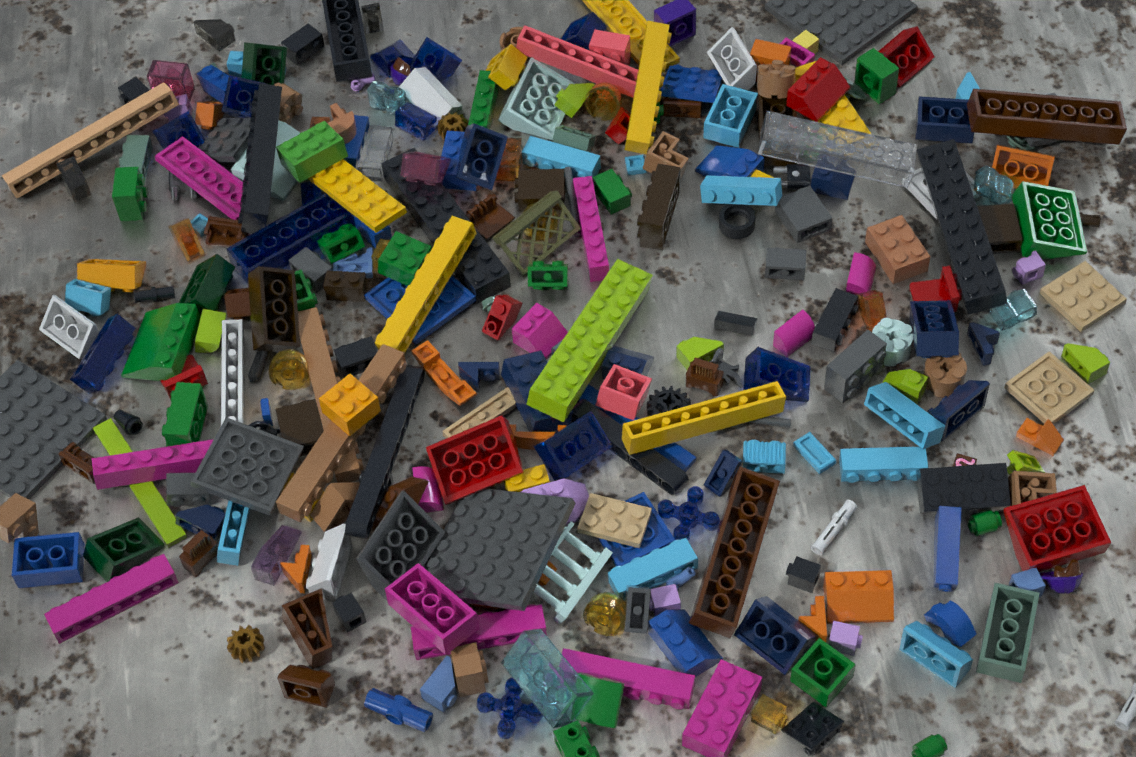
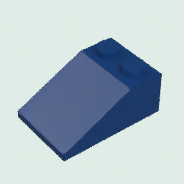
(730, 162)

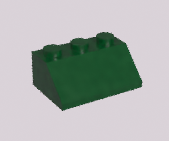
(264, 63)
(208, 283)

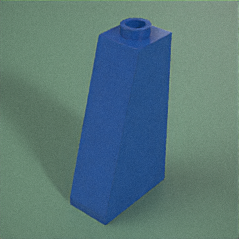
(946, 548)

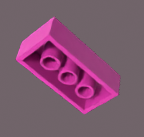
(432, 608)
(722, 710)

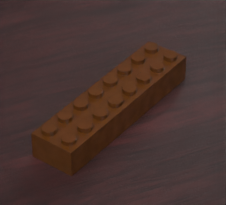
(1046, 116)
(734, 552)

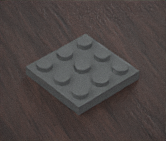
(227, 140)

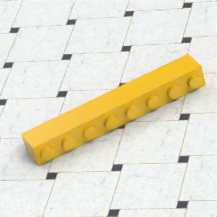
(647, 88)
(427, 285)
(703, 417)

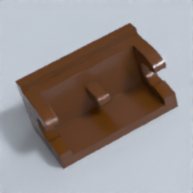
(682, 108)
(223, 232)
(78, 461)

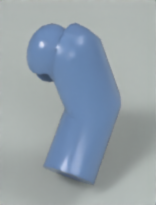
(681, 578)

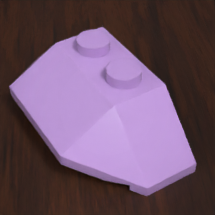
(567, 489)

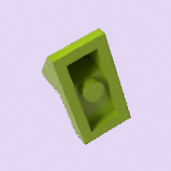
(1023, 462)

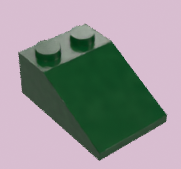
(121, 548)

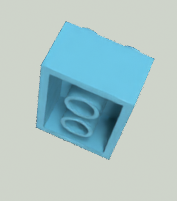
(730, 115)

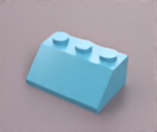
(935, 653)

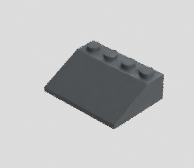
(399, 543)

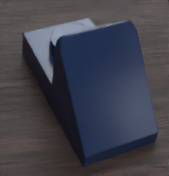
(982, 340)
(475, 371)
(722, 473)

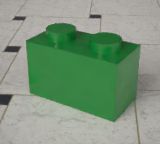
(612, 191)

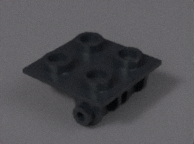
(813, 727)

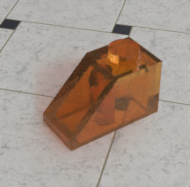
(186, 239)
(871, 308)

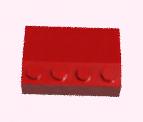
(475, 459)
(1056, 529)

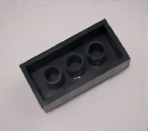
(963, 487)

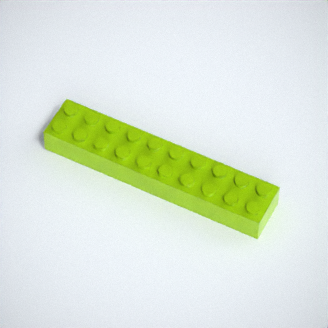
(589, 340)

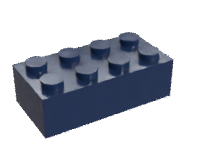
(934, 328)
(519, 376)

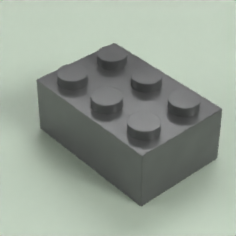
(855, 366)

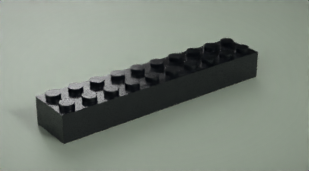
(431, 209)
(961, 227)

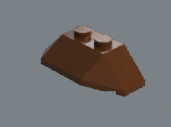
(412, 486)

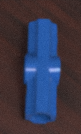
(398, 710)

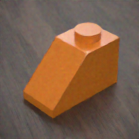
(208, 114)

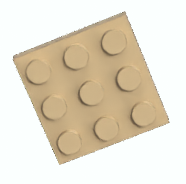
(1083, 296)
(1049, 388)

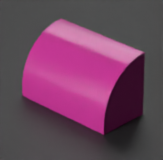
(799, 55)
(861, 274)
(794, 333)
(432, 497)

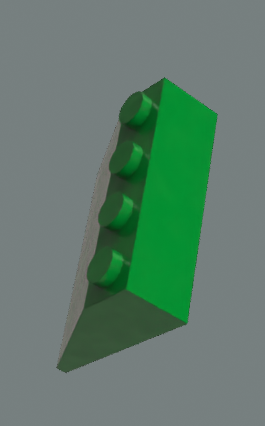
(1048, 221)
(163, 342)

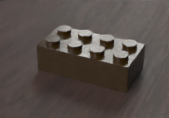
(778, 106)
(659, 207)
(273, 309)

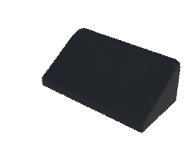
(735, 323)

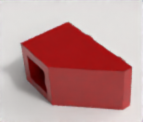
(619, 126)
(501, 316)

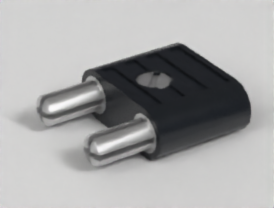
(797, 176)

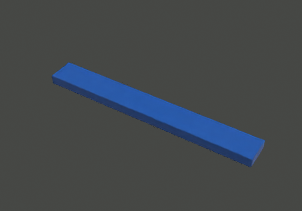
(672, 451)

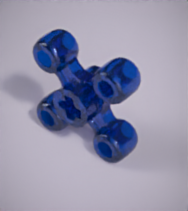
(688, 514)
(509, 708)

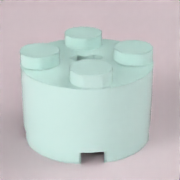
(898, 340)

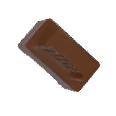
(705, 376)
(198, 553)

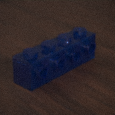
(103, 353)

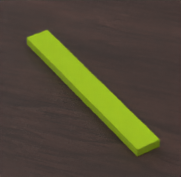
(144, 492)

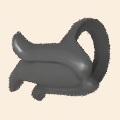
(729, 370)

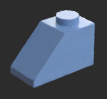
(440, 687)

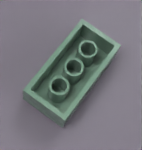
(1007, 632)

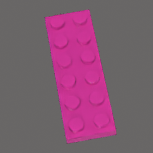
(203, 175)

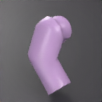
(358, 84)

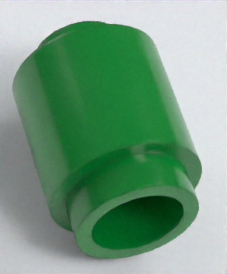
(984, 522)
(930, 747)

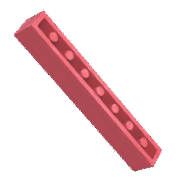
(576, 60)

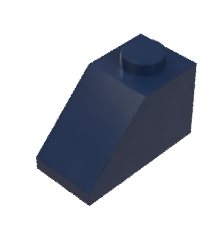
(203, 518)

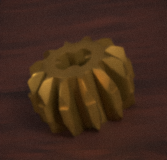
(451, 122)
(245, 643)

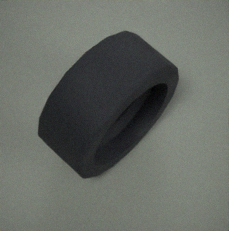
(737, 232)

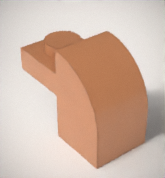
(343, 122)

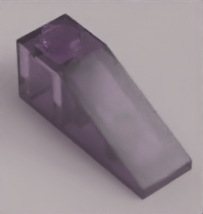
(277, 549)

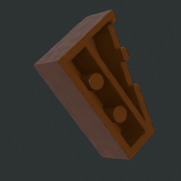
(309, 627)

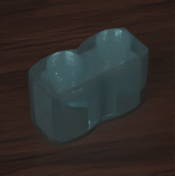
(385, 97)
(993, 185)
(1019, 309)

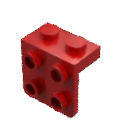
(938, 289)
(190, 374)

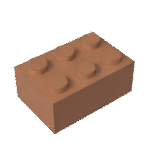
(897, 249)

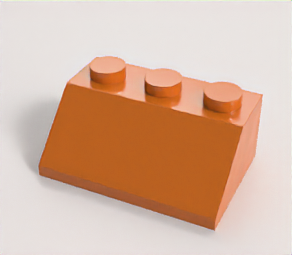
(1023, 165)
(859, 596)

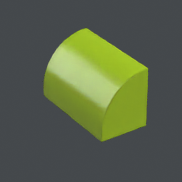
(209, 331)

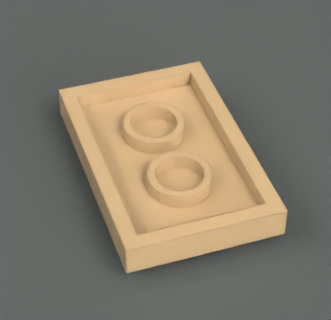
(614, 520)

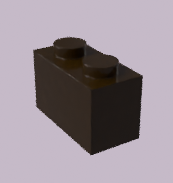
(345, 286)

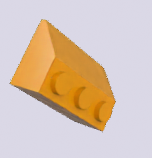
(112, 273)

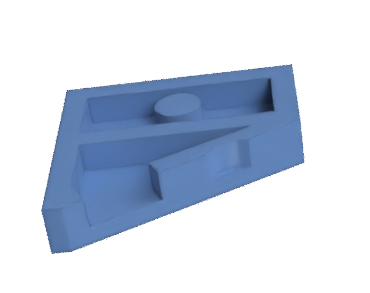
(356, 263)

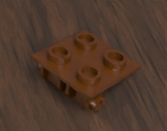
(489, 216)

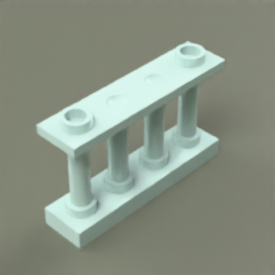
(586, 575)

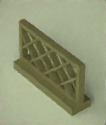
(531, 217)

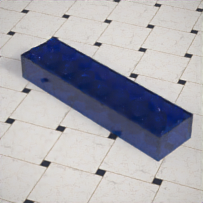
(288, 236)

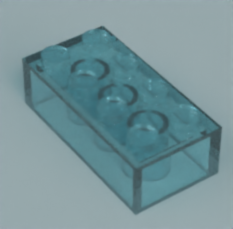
(547, 678)

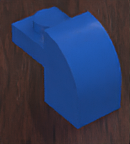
(953, 622)

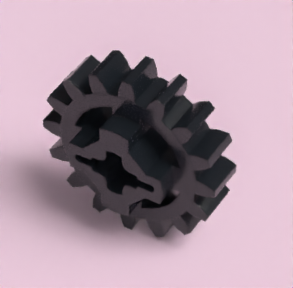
(660, 401)

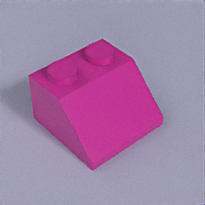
(538, 331)

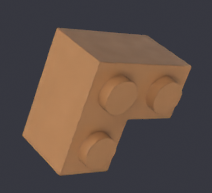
(665, 153)
(1030, 486)
(335, 505)
(18, 518)
(469, 669)

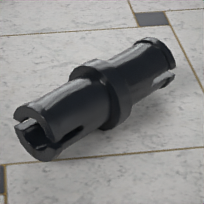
(154, 294)

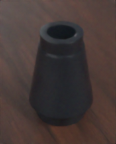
(129, 423)

